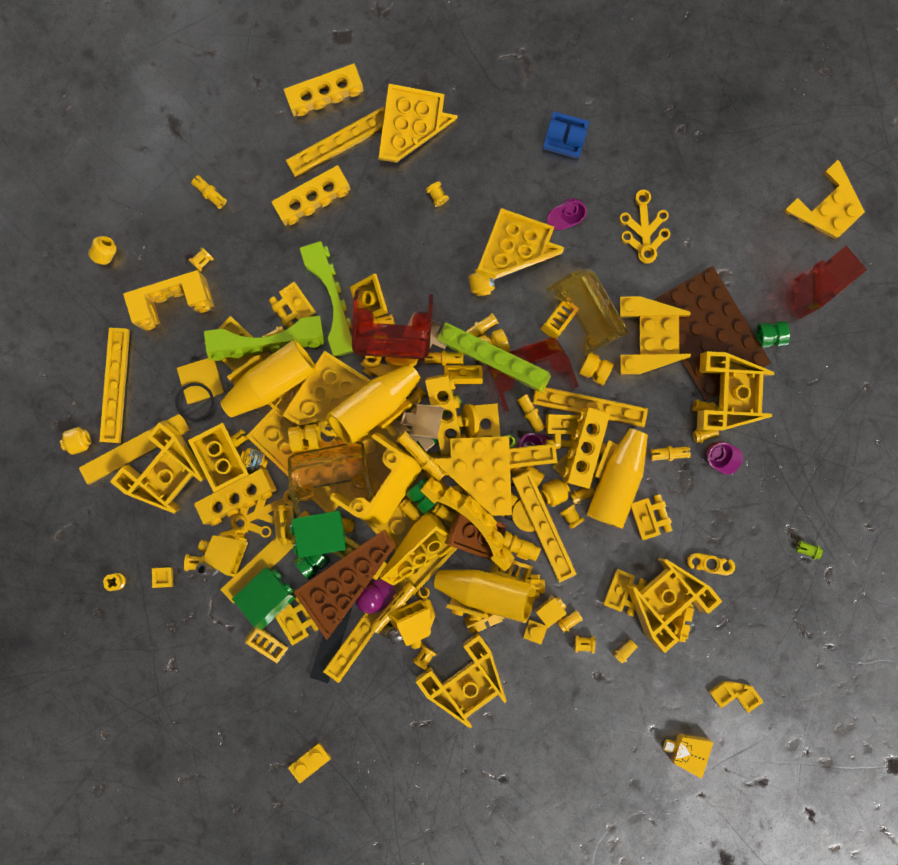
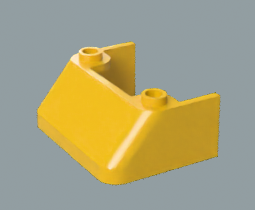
(403, 474)

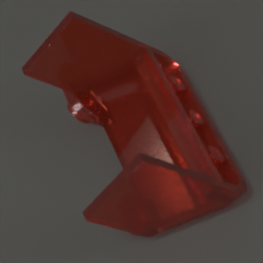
(825, 281)
(391, 339)
(536, 353)

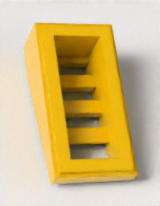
(552, 328)
(526, 574)
(262, 649)

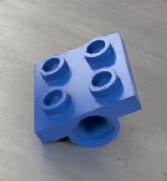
(566, 135)

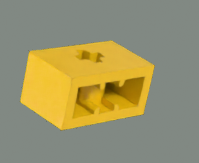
(550, 610)

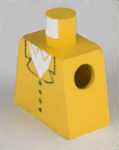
(690, 753)

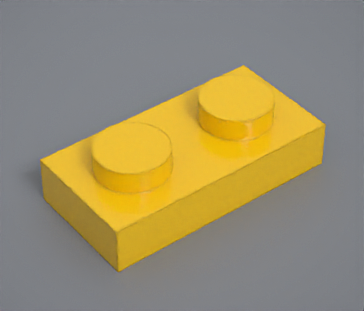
(465, 373)
(309, 762)

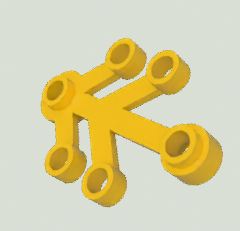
(645, 229)
(260, 512)

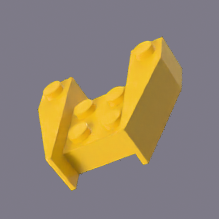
(657, 334)
(739, 392)
(165, 474)
(666, 598)
(467, 688)

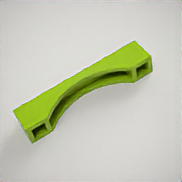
(316, 262)
(224, 344)
(494, 357)

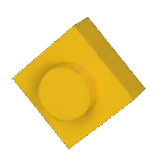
(162, 577)
(535, 631)

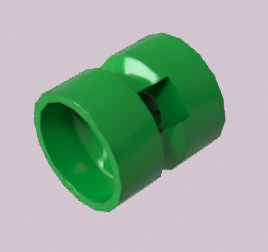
(773, 334)
(423, 502)
(309, 565)

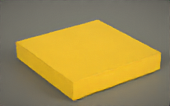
(200, 372)

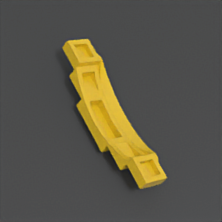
(476, 514)

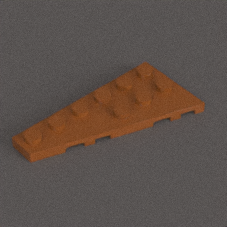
(337, 588)

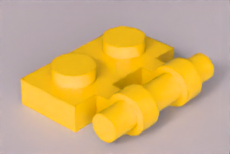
(297, 303)
(561, 425)
(646, 520)
(618, 593)
(292, 624)

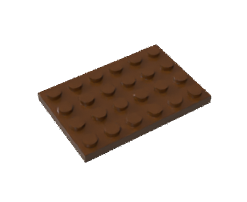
(712, 326)

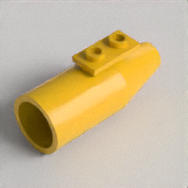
(267, 379)
(373, 404)
(619, 477)
(484, 593)

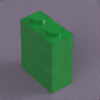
(318, 534)
(264, 597)

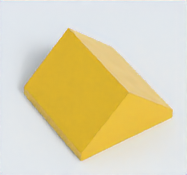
(370, 296)

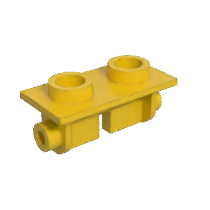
(283, 517)
(678, 625)
(477, 626)

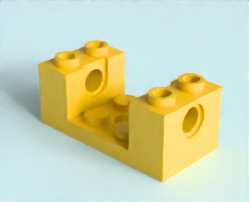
(141, 301)

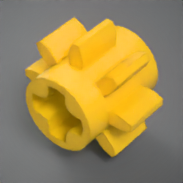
(539, 584)

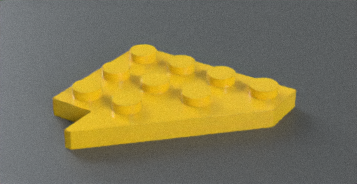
(410, 121)
(516, 245)
(324, 390)
(482, 471)

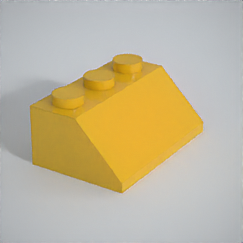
(218, 457)

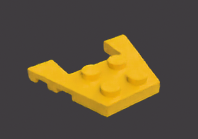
(836, 211)

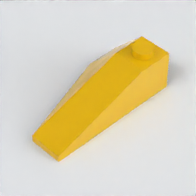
(419, 546)

